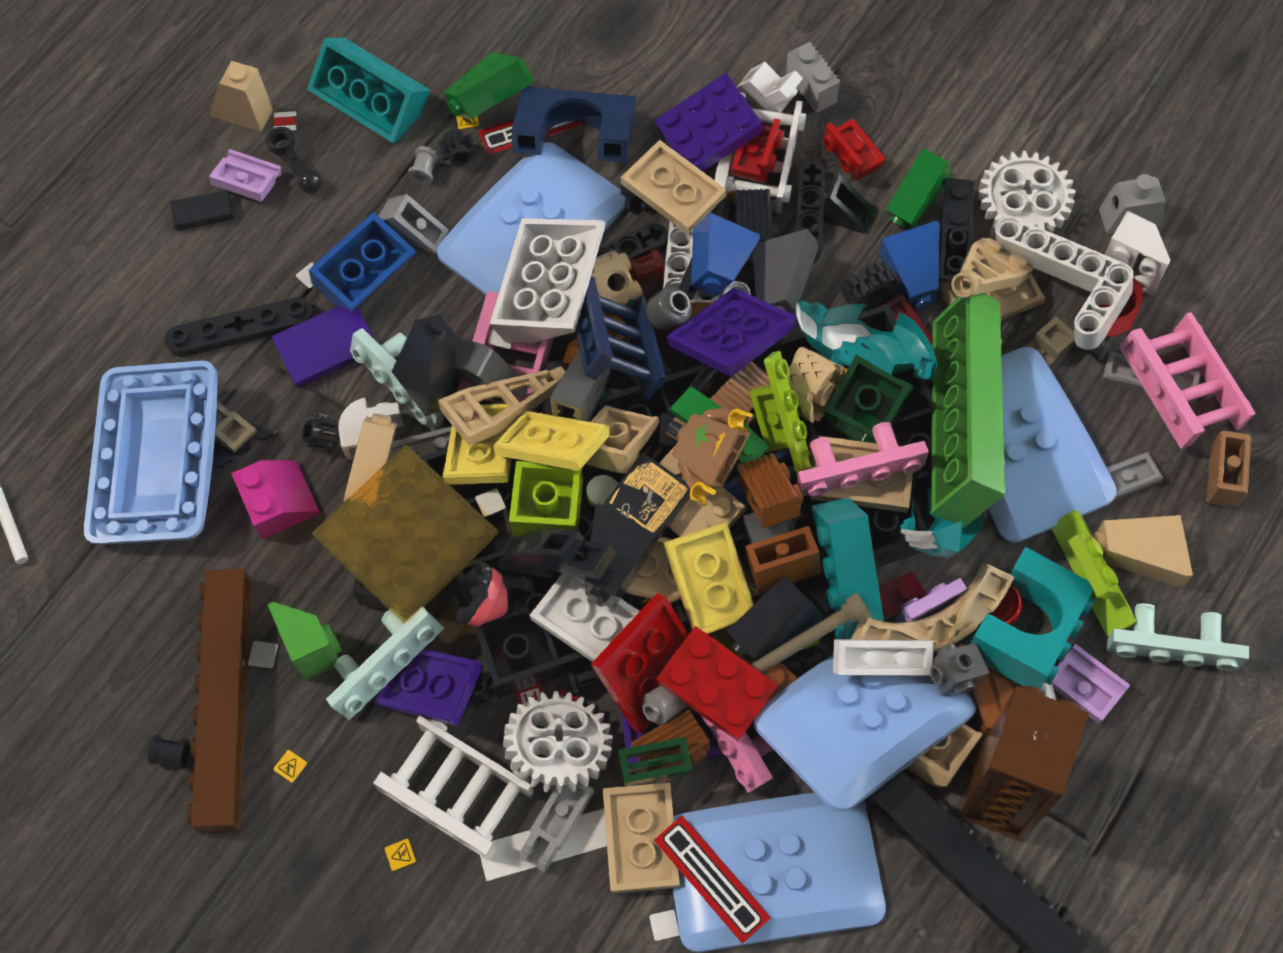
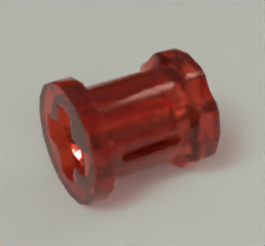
(647, 265)

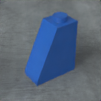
(719, 252)
(915, 263)

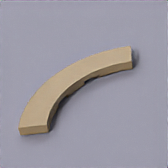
(952, 622)

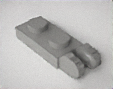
(556, 822)

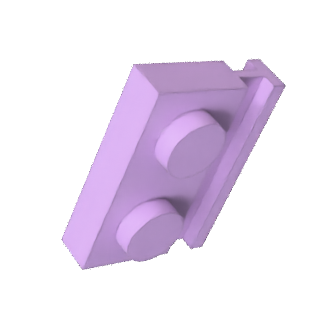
(245, 175)
(938, 598)
(1088, 683)

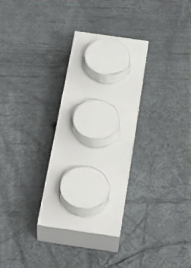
(882, 657)

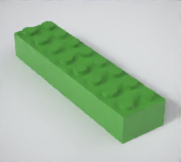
(967, 410)

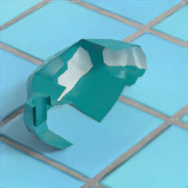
(839, 330)
(943, 536)

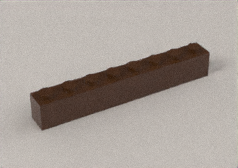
(221, 702)

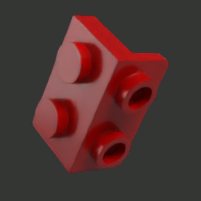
(853, 149)
(757, 156)

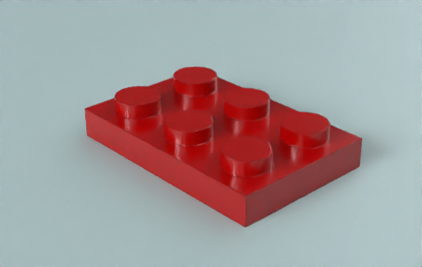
(716, 683)

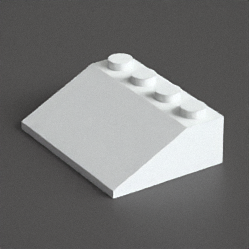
(546, 279)

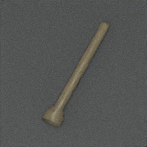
(852, 610)

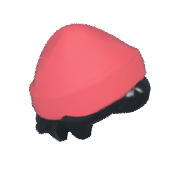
(481, 596)

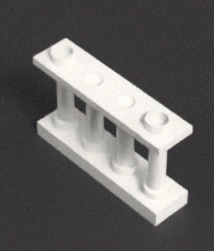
(782, 191)
(452, 820)

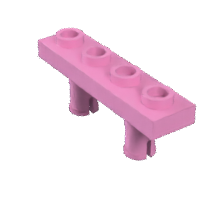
(851, 472)
(744, 756)

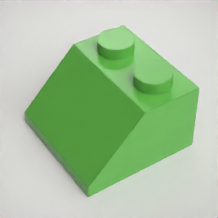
(308, 642)

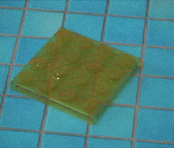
(405, 533)

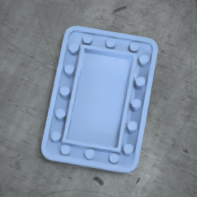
(535, 188)
(152, 453)
(1046, 453)
(857, 729)
(797, 860)

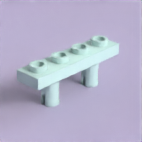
(380, 362)
(1165, 648)
(385, 663)

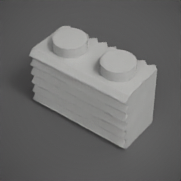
(819, 82)

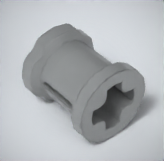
(423, 166)

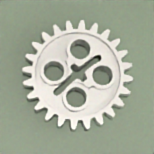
(1026, 192)
(557, 742)

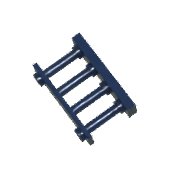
(597, 345)

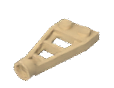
(989, 269)
(475, 424)

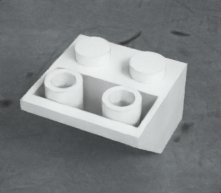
(1140, 247)

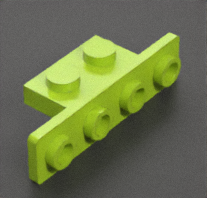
(778, 414)
(1088, 562)

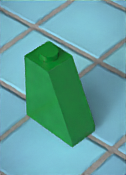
(487, 85)
(919, 189)

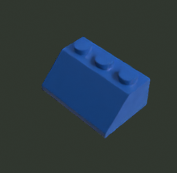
(360, 263)

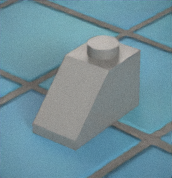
(413, 223)

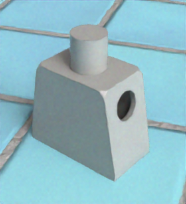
(1138, 196)

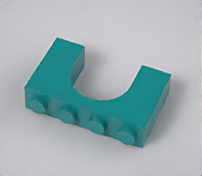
(1031, 657)

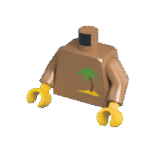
(708, 448)

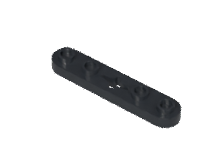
(258, 323)

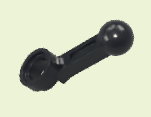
(308, 180)

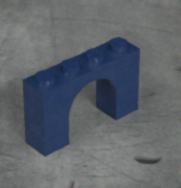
(546, 107)

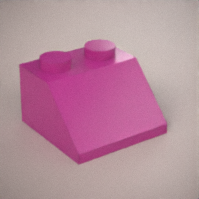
(275, 495)

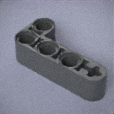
(480, 364)

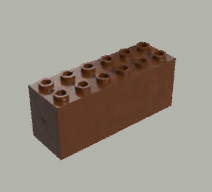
(1023, 763)

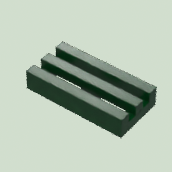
(652, 748)

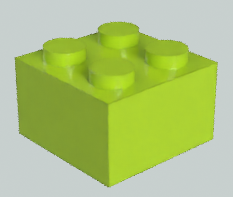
(545, 498)

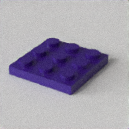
(710, 123)
(732, 331)

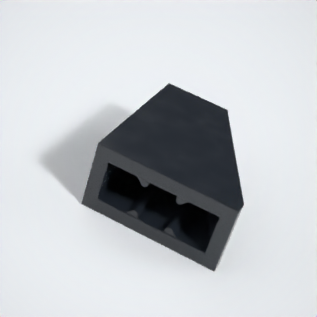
(427, 363)
(632, 548)
(774, 620)

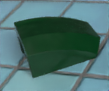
(864, 400)

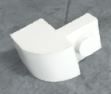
(767, 90)
(352, 421)

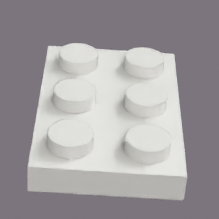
(577, 620)

